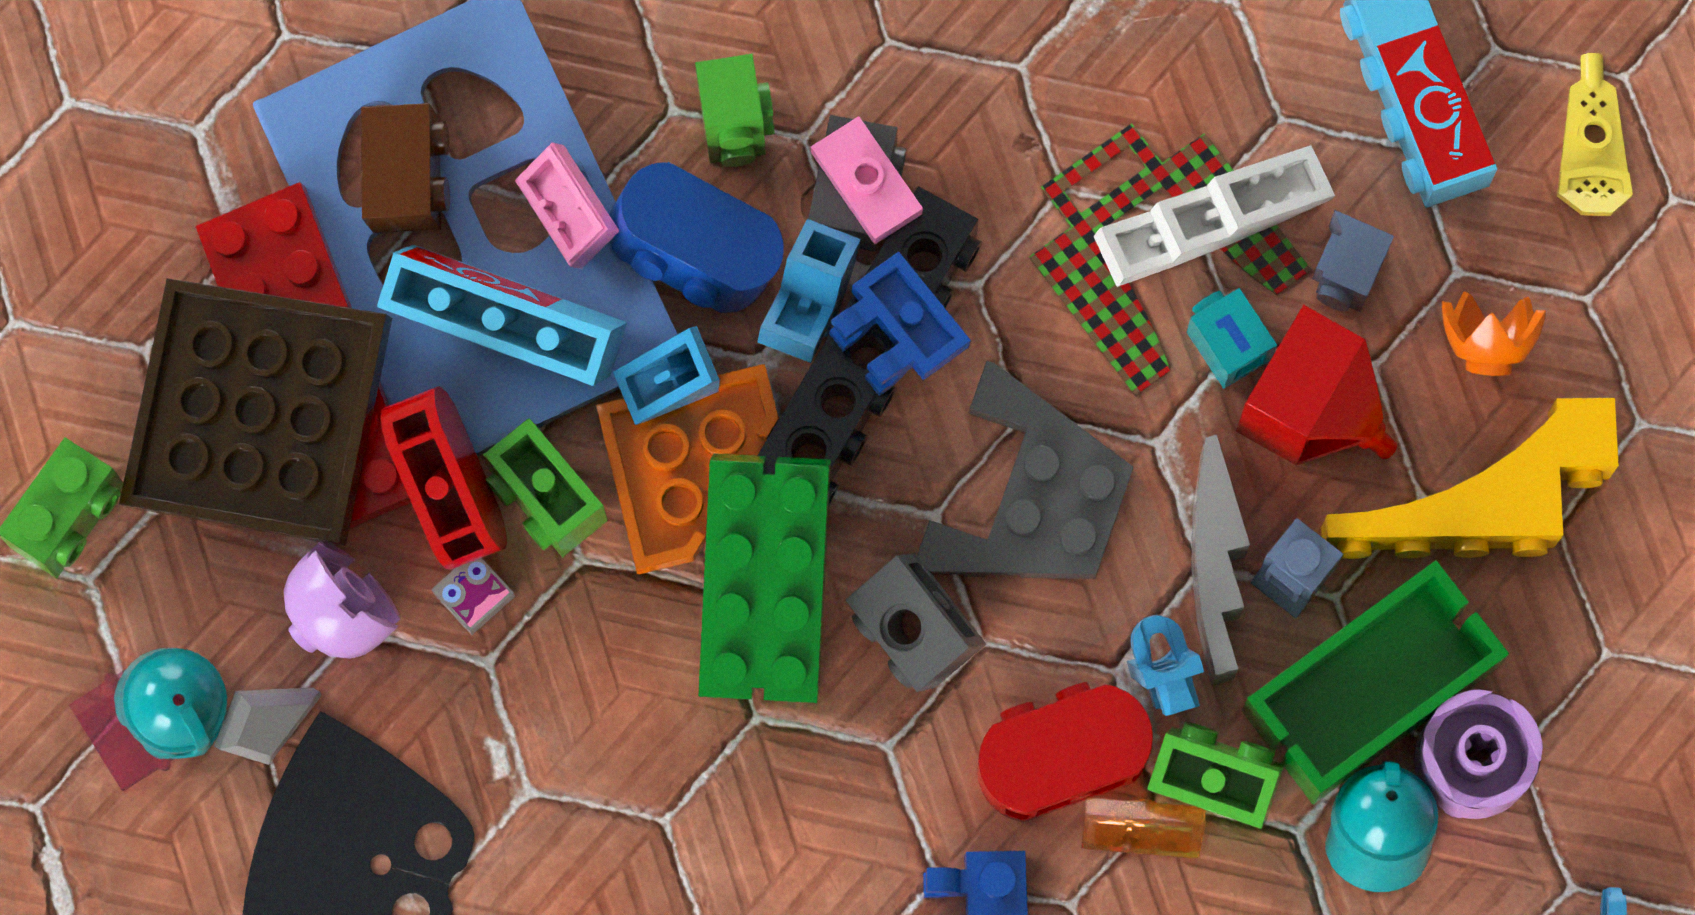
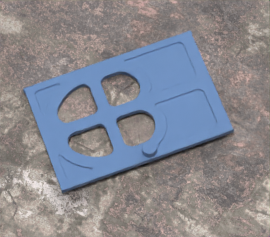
(498, 44)

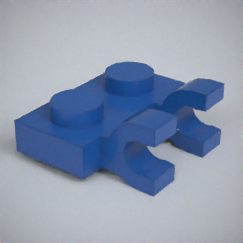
(909, 316)
(991, 882)

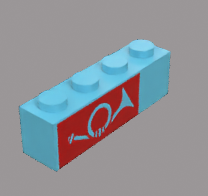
(1421, 97)
(502, 314)

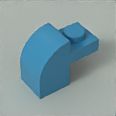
(810, 291)

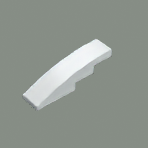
(1214, 215)

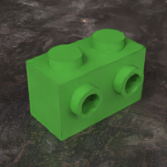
(734, 110)
(545, 487)
(61, 508)
(1216, 775)

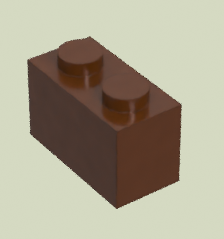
(403, 168)

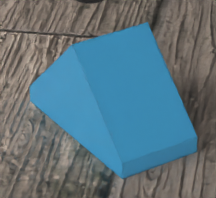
(668, 377)

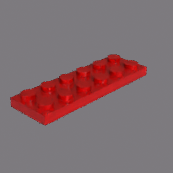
(282, 252)

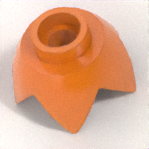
(1485, 342)

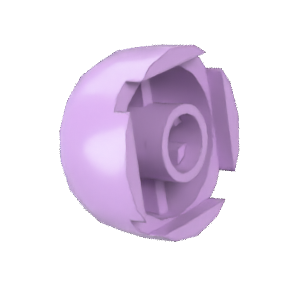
(336, 607)

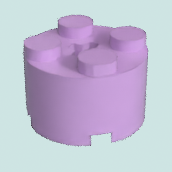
(1488, 723)

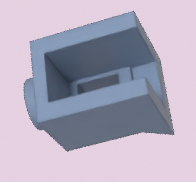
(1350, 262)
(1296, 568)

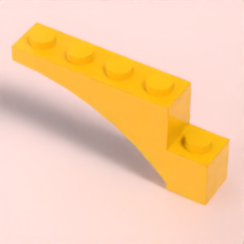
(1504, 506)

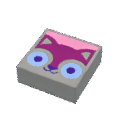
(473, 594)

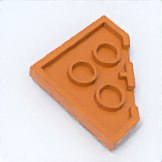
(666, 461)

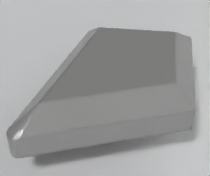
(264, 721)

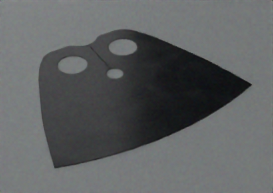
(334, 814)

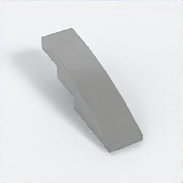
(1216, 541)

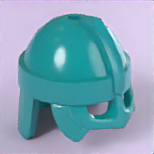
(147, 705)
(1379, 840)

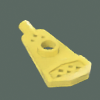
(1591, 161)

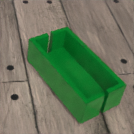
(764, 578)
(1373, 682)

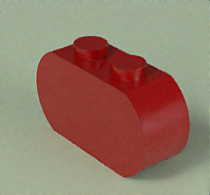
(443, 478)
(1063, 751)

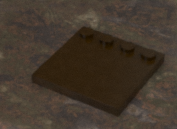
(256, 411)

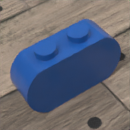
(695, 238)

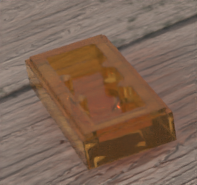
(1143, 827)

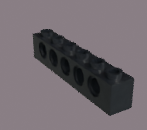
(952, 239)

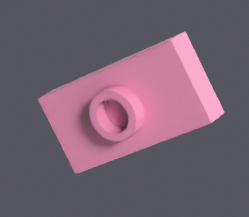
(866, 180)
(566, 205)

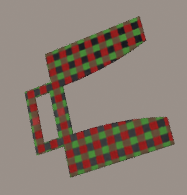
(1080, 273)

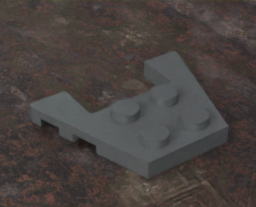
(1055, 502)

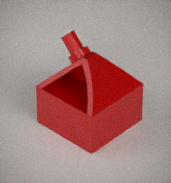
(1317, 395)

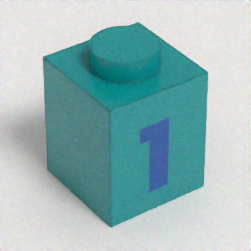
(1230, 336)

